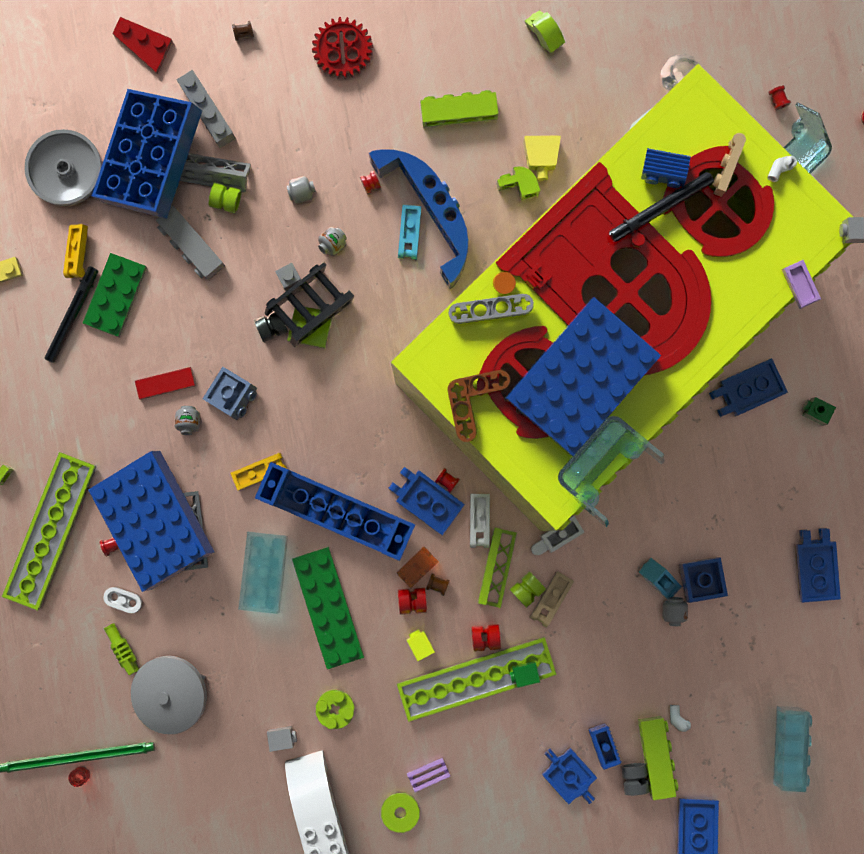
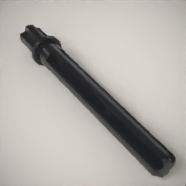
(662, 206)
(71, 314)

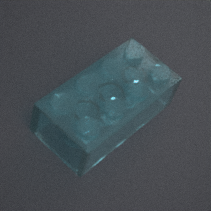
(263, 572)
(791, 749)

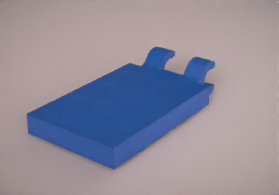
(750, 388)
(427, 500)
(817, 567)
(697, 826)

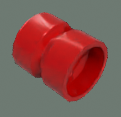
(412, 601)
(493, 638)

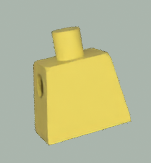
(541, 154)

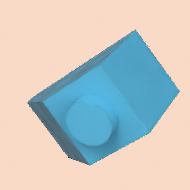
(660, 578)

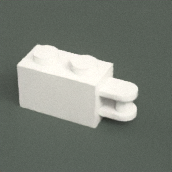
(555, 539)

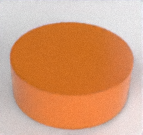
(504, 282)

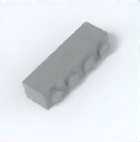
(210, 114)
(192, 245)

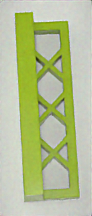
(489, 570)

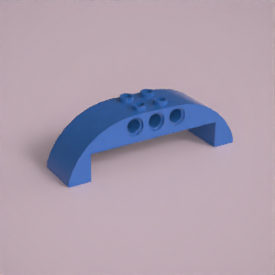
(420, 177)
(335, 511)

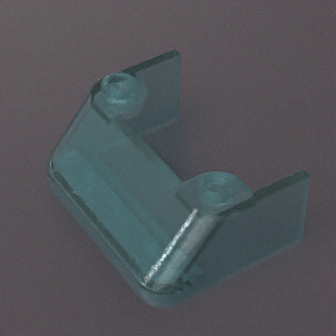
(810, 139)
(596, 454)

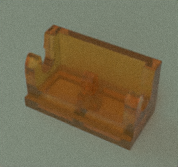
(417, 567)

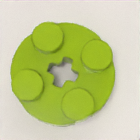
(330, 719)

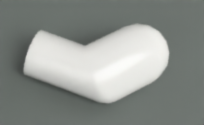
(781, 165)
(677, 721)

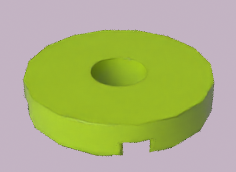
(395, 823)

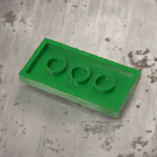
(114, 295)

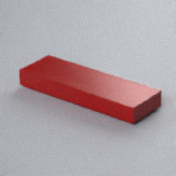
(165, 383)

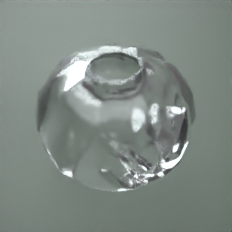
(681, 63)

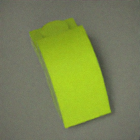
(546, 30)
(523, 179)

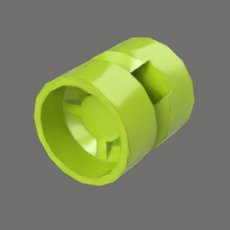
(225, 198)
(528, 589)

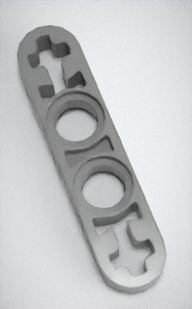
(490, 305)

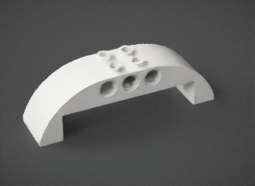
(314, 805)

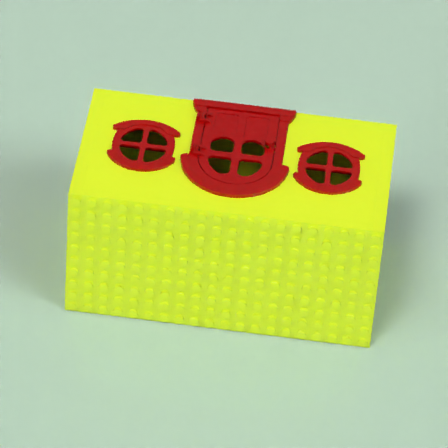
(718, 287)

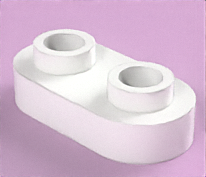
(123, 600)

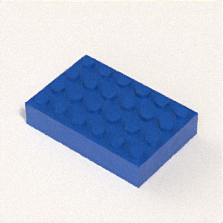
(147, 153)
(582, 376)
(151, 520)

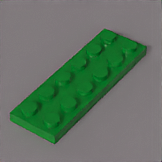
(327, 608)

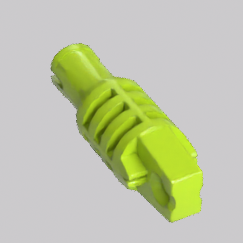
(122, 650)

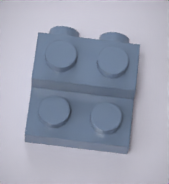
(230, 393)

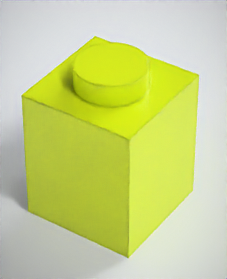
(420, 644)

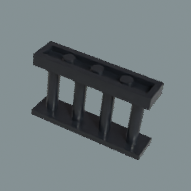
(312, 322)

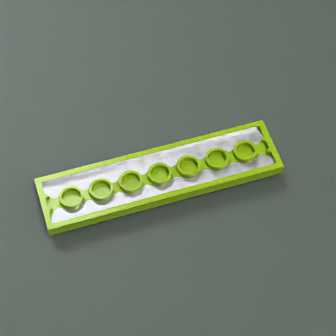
(49, 531)
(471, 679)

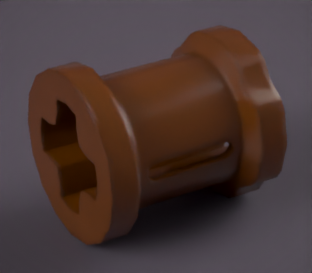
(242, 30)
(437, 584)

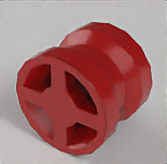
(370, 182)

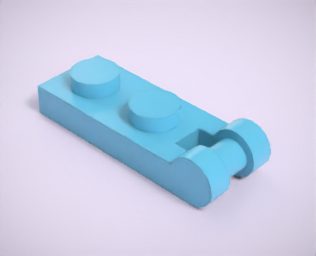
(409, 231)

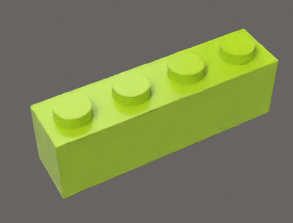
(459, 109)
(657, 757)

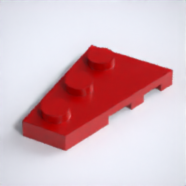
(144, 42)

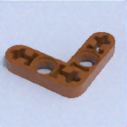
(469, 391)

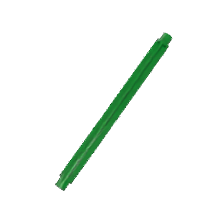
(77, 757)

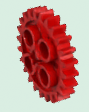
(359, 46)

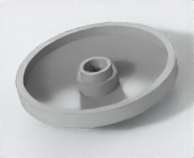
(63, 167)
(168, 695)

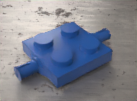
(569, 776)

